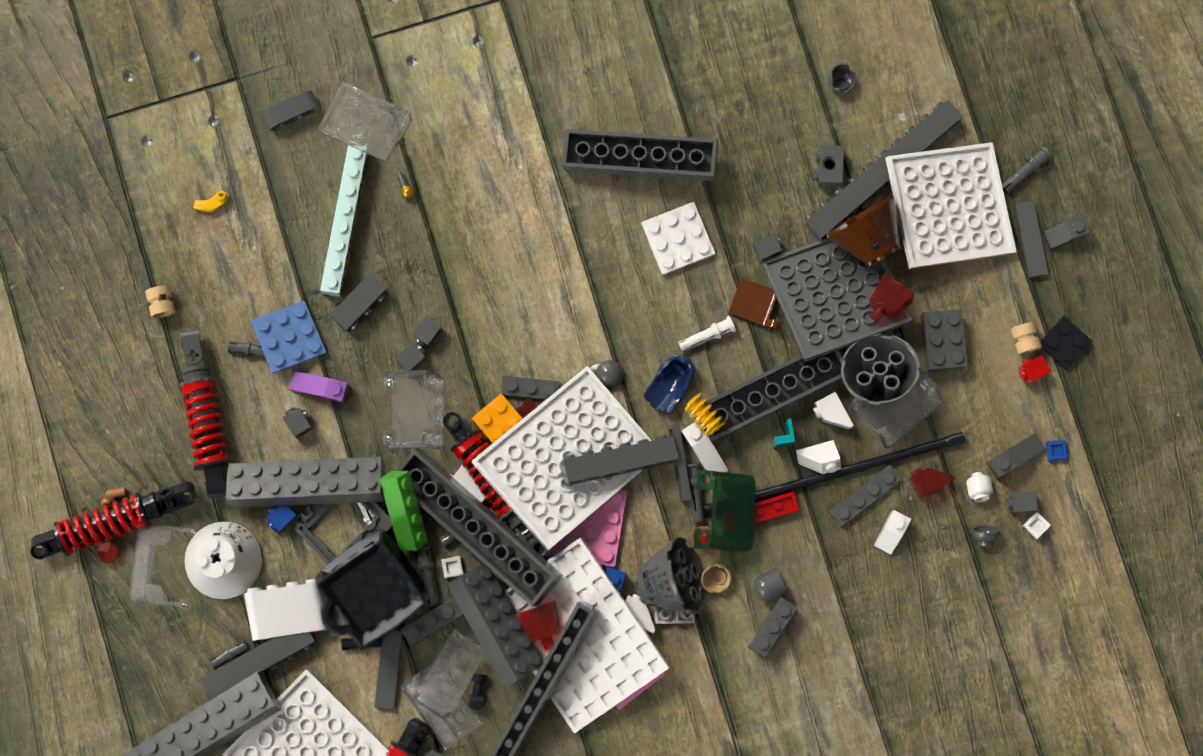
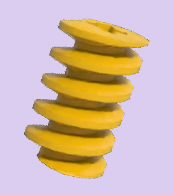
(703, 415)

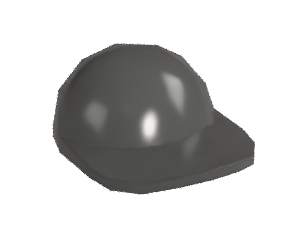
(609, 373)

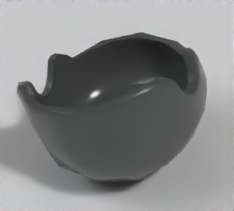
(842, 79)

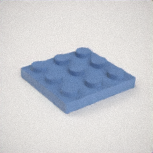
(288, 337)

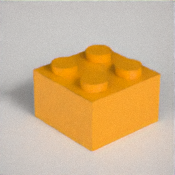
(496, 418)

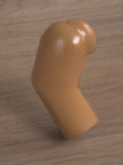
(111, 495)

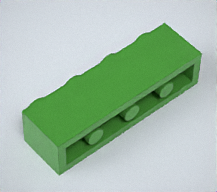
(403, 510)

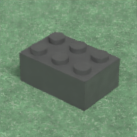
(943, 340)

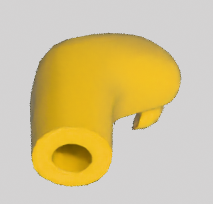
(212, 204)

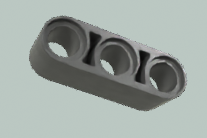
(291, 110)

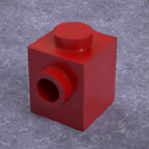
(1033, 369)

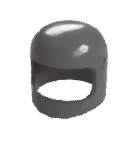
(769, 586)

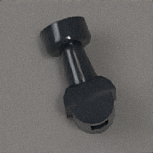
(476, 698)

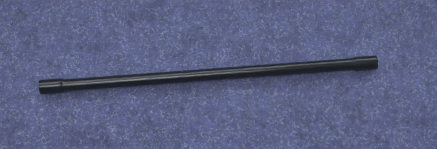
(947, 441)

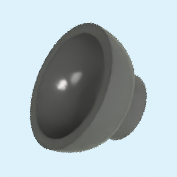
(985, 534)

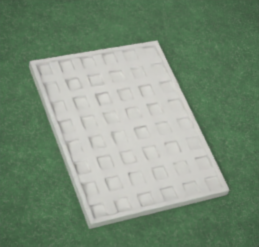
(616, 651)

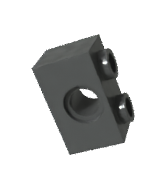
(834, 155)

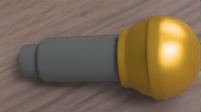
(407, 192)

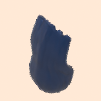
(670, 383)

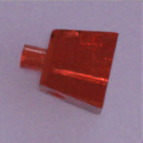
(889, 298)
(541, 623)

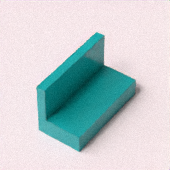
(786, 440)

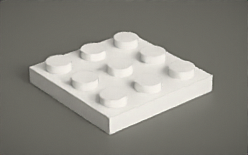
(678, 238)

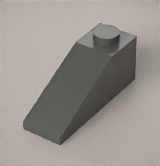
(1015, 456)

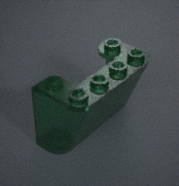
(731, 512)

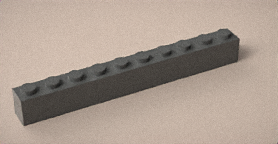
(876, 175)
(546, 680)

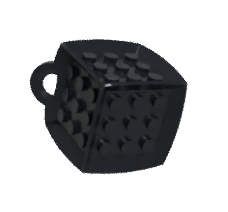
(370, 589)

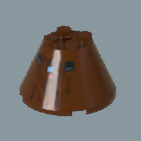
(869, 233)

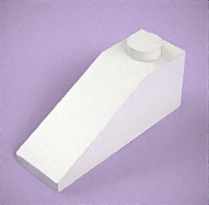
(703, 448)

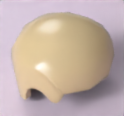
(716, 578)

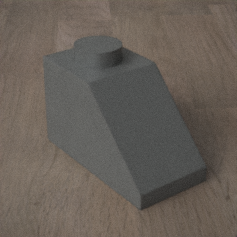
(1067, 232)

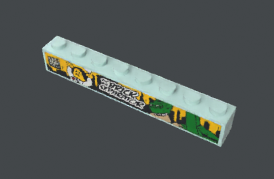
(344, 222)

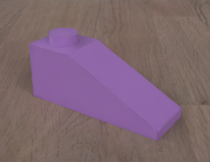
(319, 386)

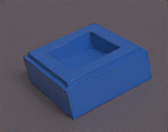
(1056, 450)

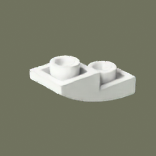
(668, 616)

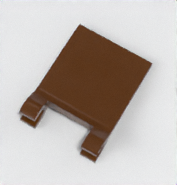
(754, 304)

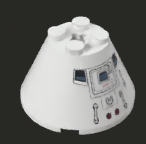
(238, 565)

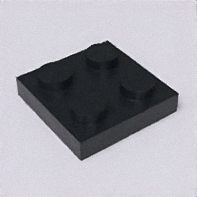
(1065, 342)

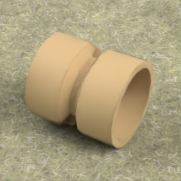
(163, 307)
(1026, 338)

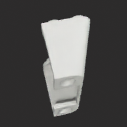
(284, 610)

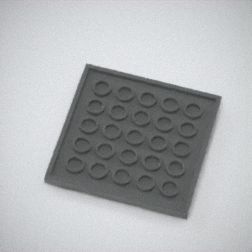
(828, 297)

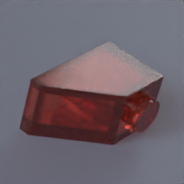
(928, 480)

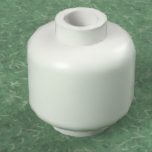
(979, 487)

